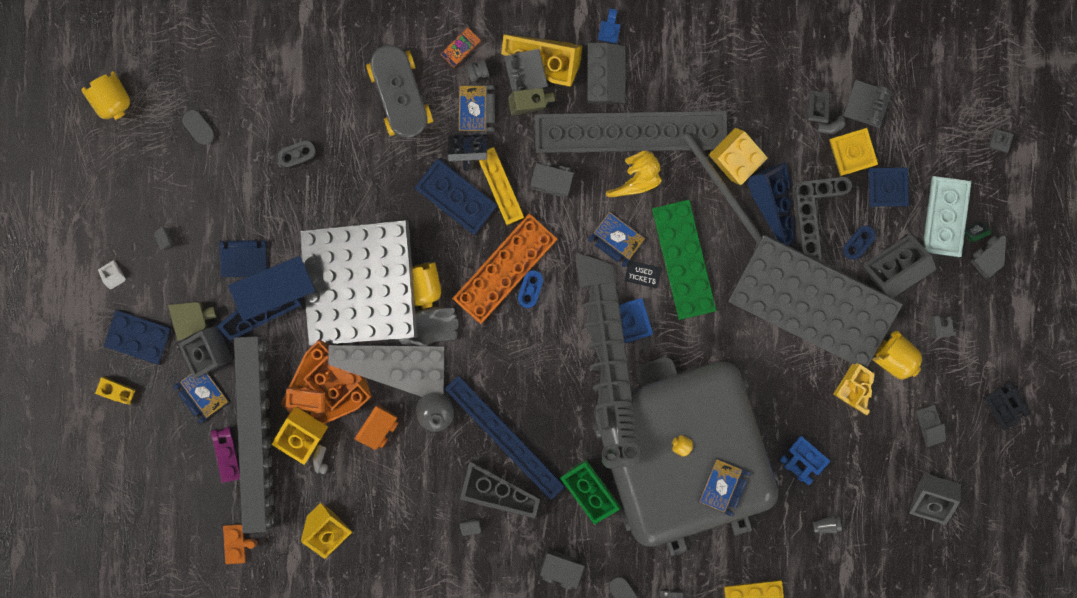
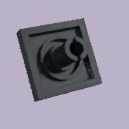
(467, 149)

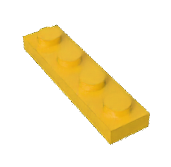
(501, 187)

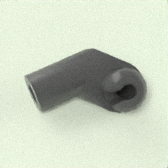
(834, 127)

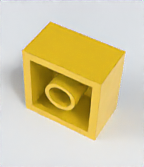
(738, 156)
(299, 435)

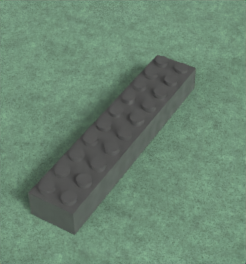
(253, 434)

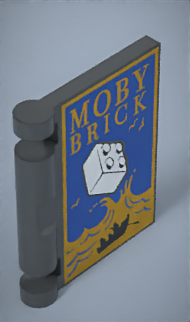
(476, 108)

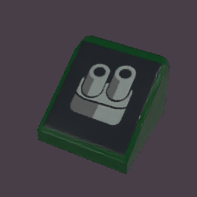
(976, 231)

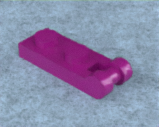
(226, 455)

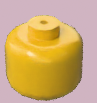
(682, 445)

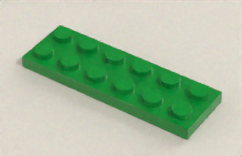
(683, 259)

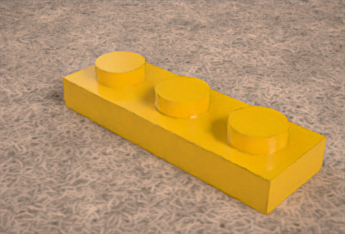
(764, 589)

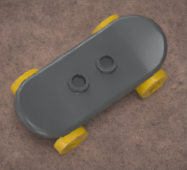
(399, 92)

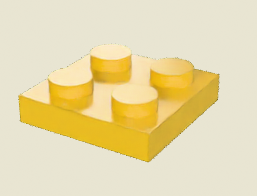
(853, 152)

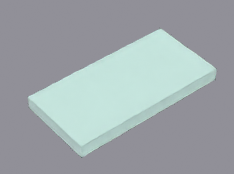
(946, 216)

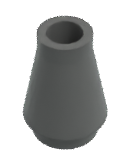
(828, 525)

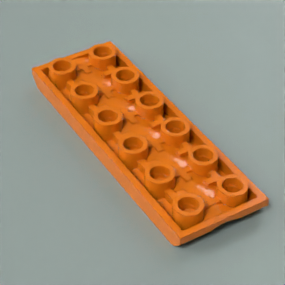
(504, 268)

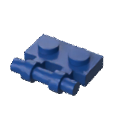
(809, 456)

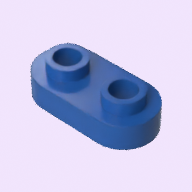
(530, 289)

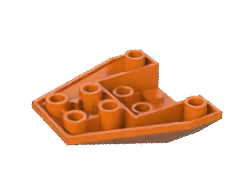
(342, 389)

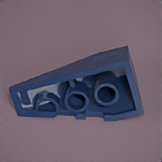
(770, 193)

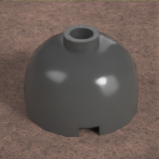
(434, 412)

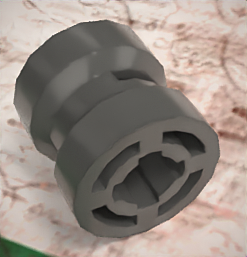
(477, 70)

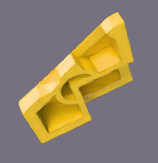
(856, 387)

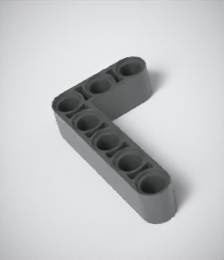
(811, 218)

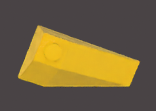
(559, 58)

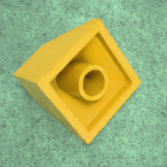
(324, 531)

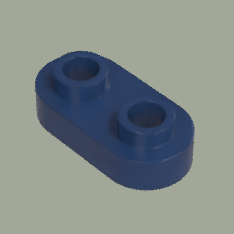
(858, 242)

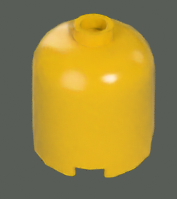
(107, 96)
(426, 284)
(898, 356)

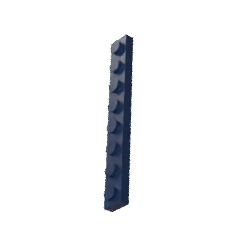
(504, 437)

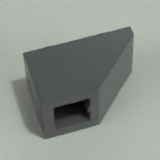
(990, 258)

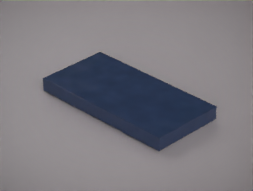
(456, 196)
(271, 288)

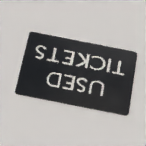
(643, 274)

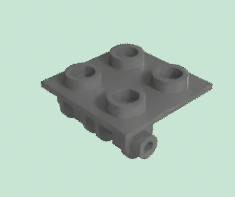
(525, 70)
(867, 103)

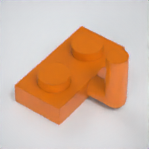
(235, 544)

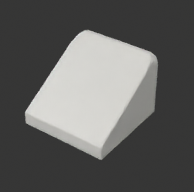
(111, 275)

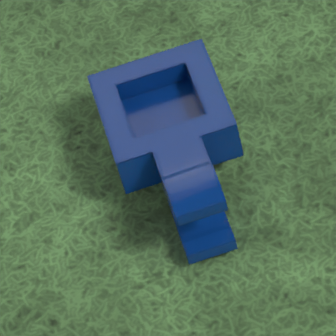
(609, 30)

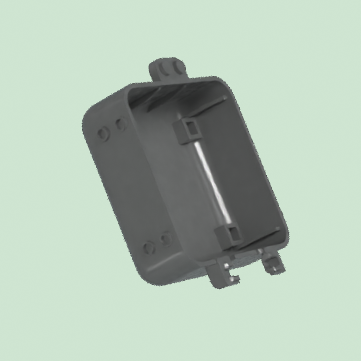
(665, 488)

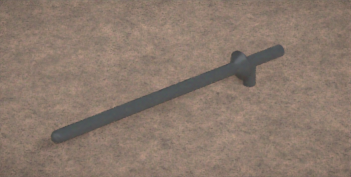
(722, 187)

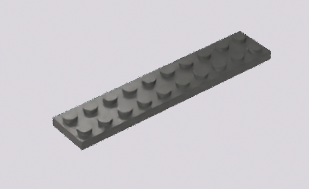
(628, 131)

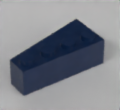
(234, 326)

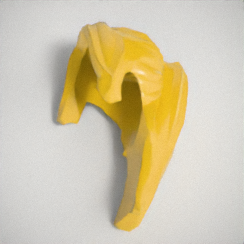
(645, 178)

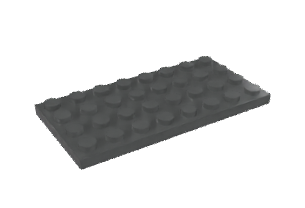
(815, 301)

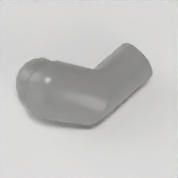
(317, 460)

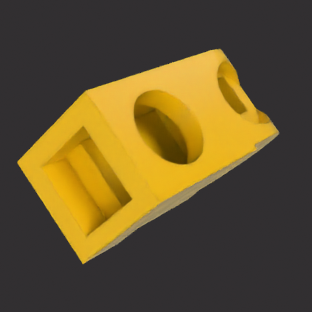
(115, 390)

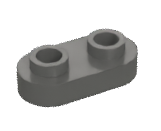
(296, 153)

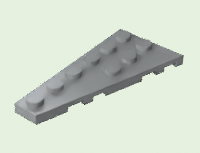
(402, 367)

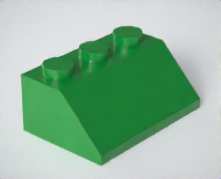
(590, 492)

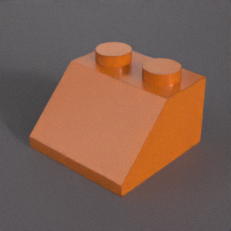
(377, 427)

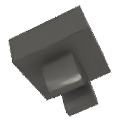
(1000, 141)

